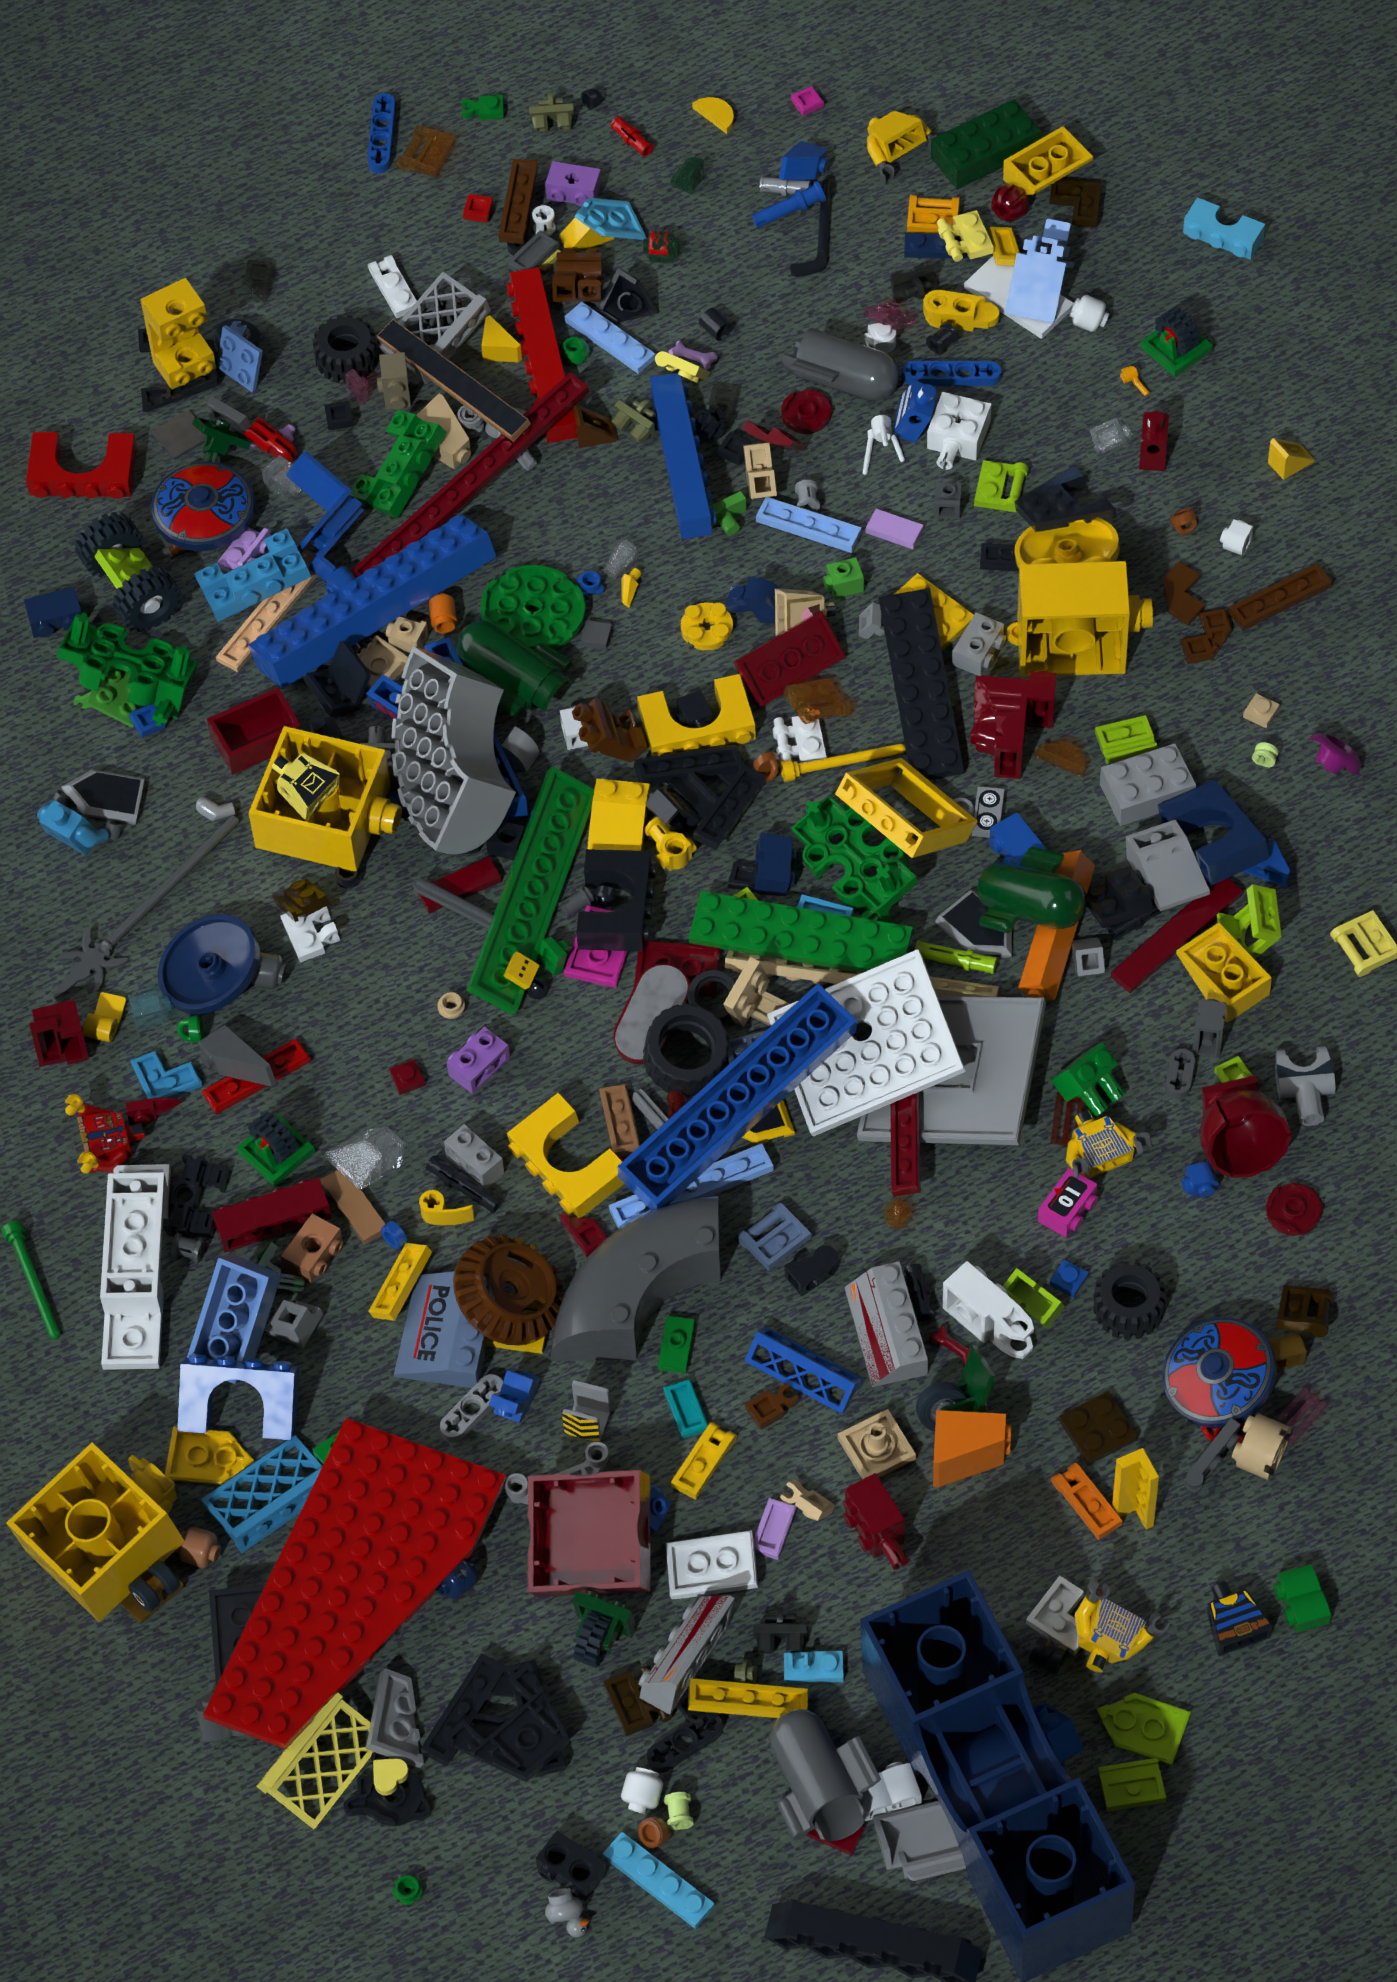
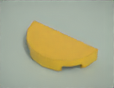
(715, 111)

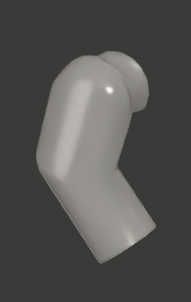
(212, 810)

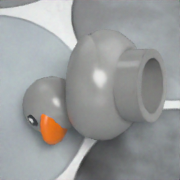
(566, 1907)

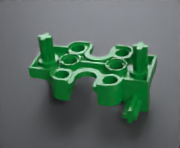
(153, 671)
(874, 892)

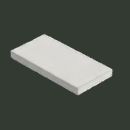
(994, 284)

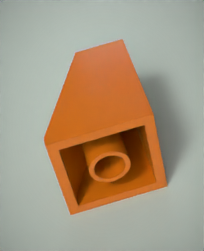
(968, 1444)

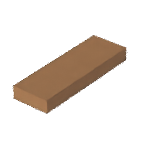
(619, 1119)
(353, 1206)

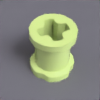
(678, 1811)

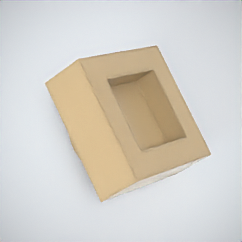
(1261, 710)

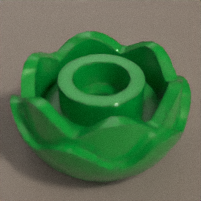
(575, 357)

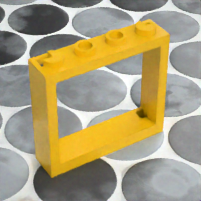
(858, 794)

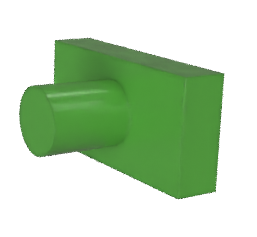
(726, 511)

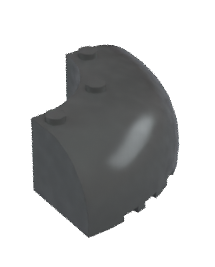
(633, 1277)

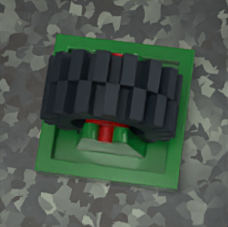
(1176, 342)
(274, 1147)

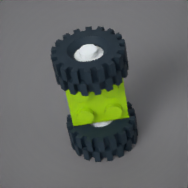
(115, 549)

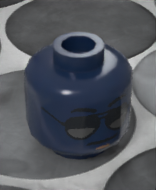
(459, 1581)

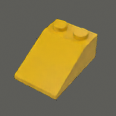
(618, 815)
(1225, 971)

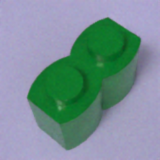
(1302, 1598)

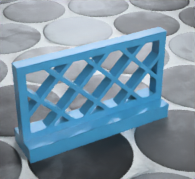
(280, 1507)

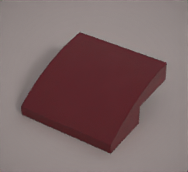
(776, 436)

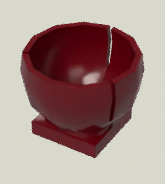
(1242, 1128)

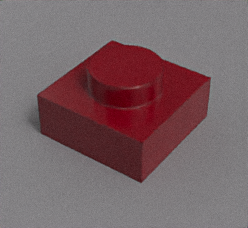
(407, 1077)

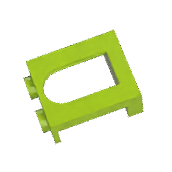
(1263, 916)

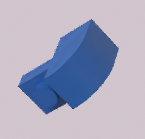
(515, 1394)

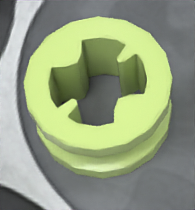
(1265, 754)

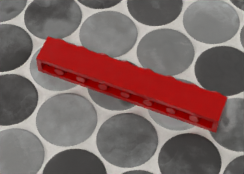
(539, 344)

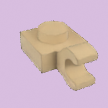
(810, 1502)

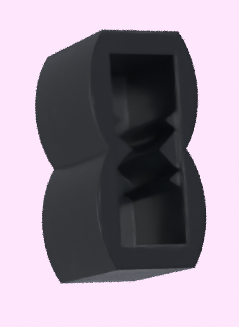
(672, 811)

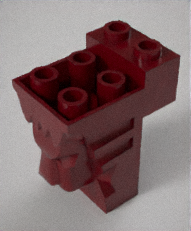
(1004, 710)

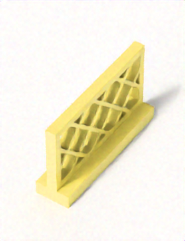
(297, 1750)

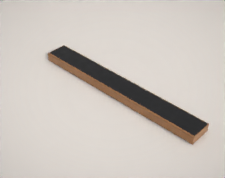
(454, 380)

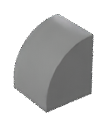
(520, 750)
(1088, 956)

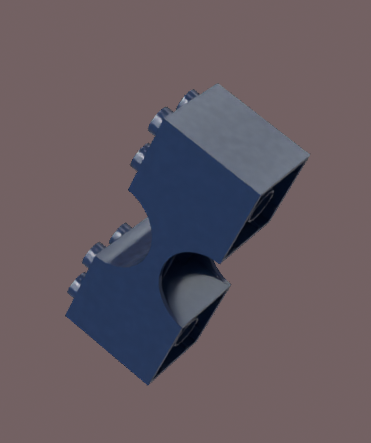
(1017, 1815)

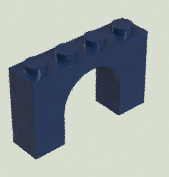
(1213, 806)

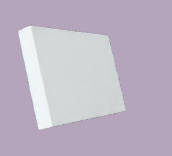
(711, 1565)

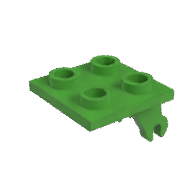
(111, 697)

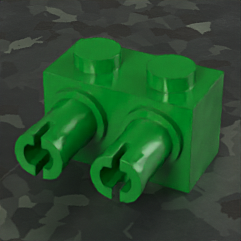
(1083, 1073)

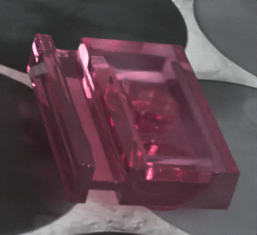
(889, 314)

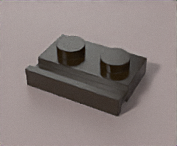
(301, 899)

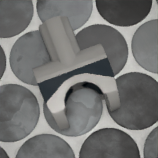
(1305, 1084)

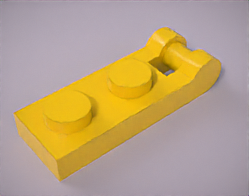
(703, 1461)

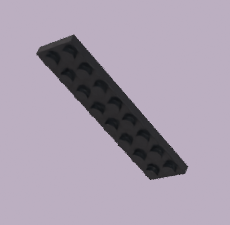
(921, 684)

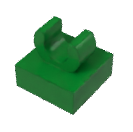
(553, 954)

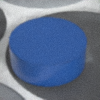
(393, 1235)

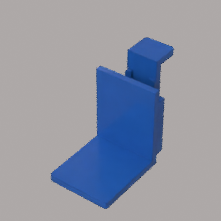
(334, 498)

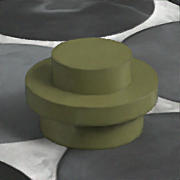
(745, 1672)

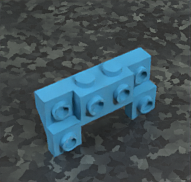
(254, 580)

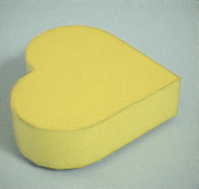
(389, 1774)

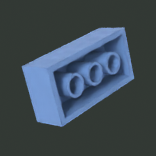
(235, 1310)

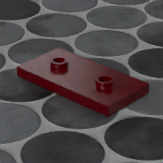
(789, 659)

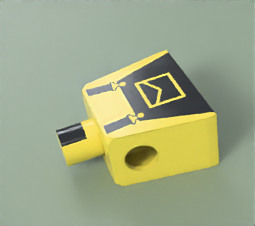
(305, 782)

